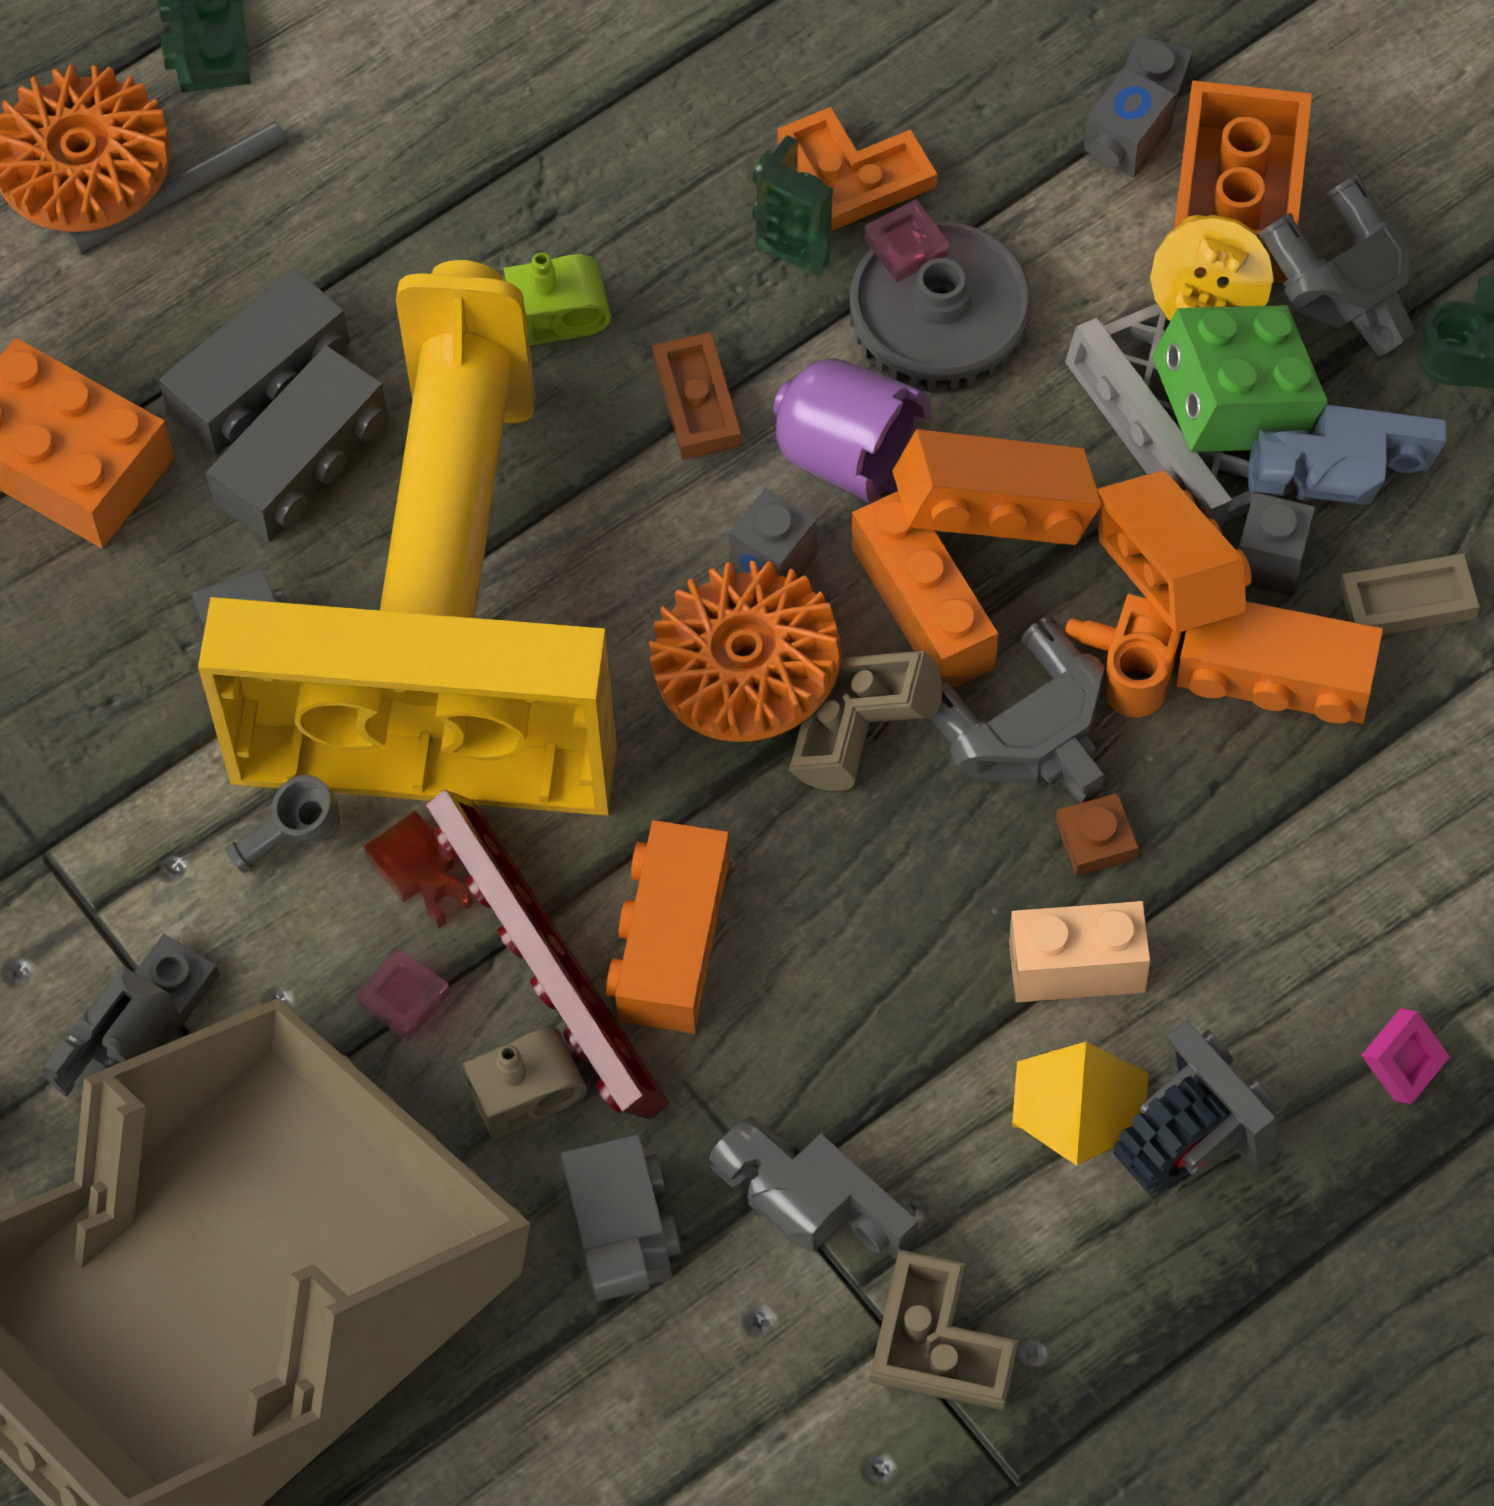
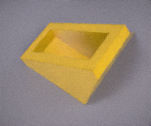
(1077, 1099)

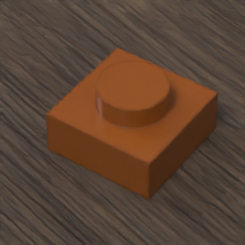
(1096, 834)

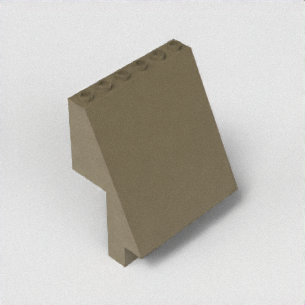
(232, 1270)

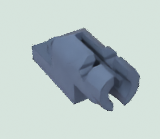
(1343, 454)

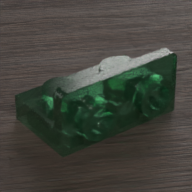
(206, 43)
(792, 210)

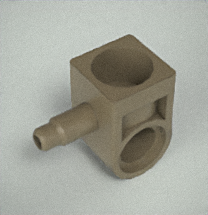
(524, 1082)

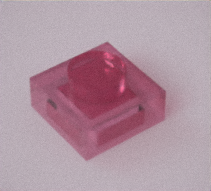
(906, 240)
(403, 994)

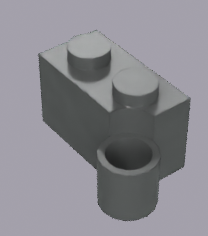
(618, 1216)

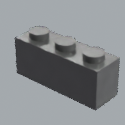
(252, 360)
(298, 444)

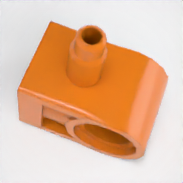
(1138, 643)

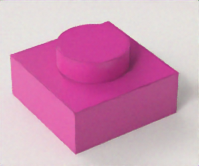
(1405, 1056)

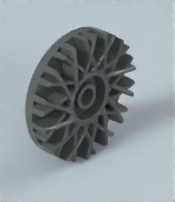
(947, 317)

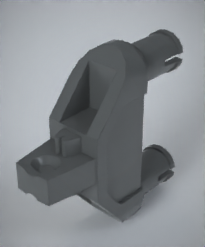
(1357, 283)
(1042, 733)

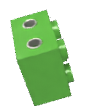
(1237, 375)

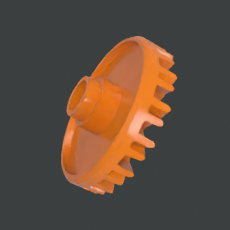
(82, 150)
(746, 653)

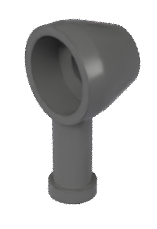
(291, 817)

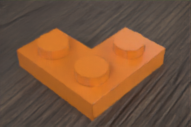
(864, 178)

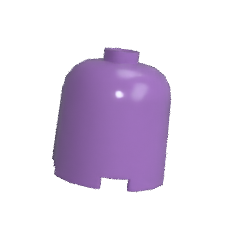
(847, 425)

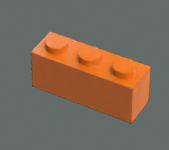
(996, 487)
(1172, 551)
(924, 591)
(1284, 662)
(669, 926)

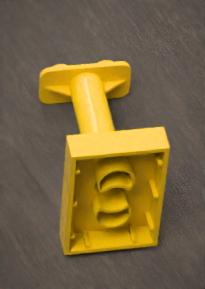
(422, 686)

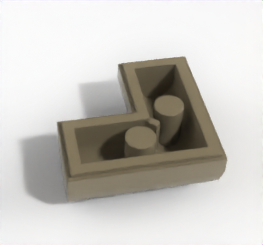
(864, 692)
(923, 1350)

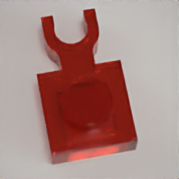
(416, 862)

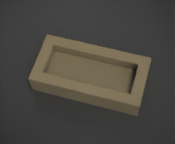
(1411, 594)

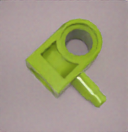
(561, 297)

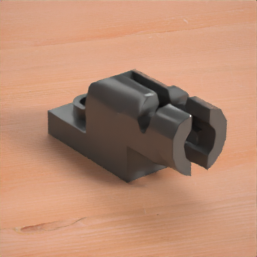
(133, 1014)
(812, 1191)

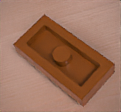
(696, 395)

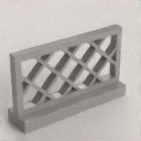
(1142, 419)

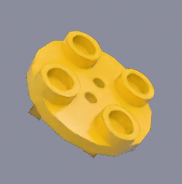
(1222, 249)

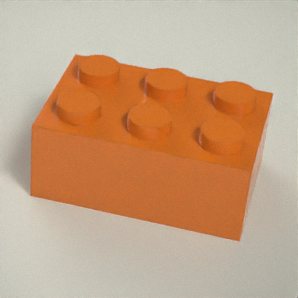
(1244, 156)
(74, 445)

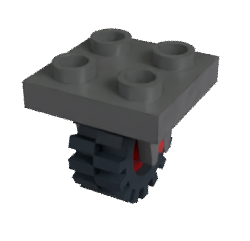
(1197, 1116)

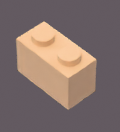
(1079, 951)

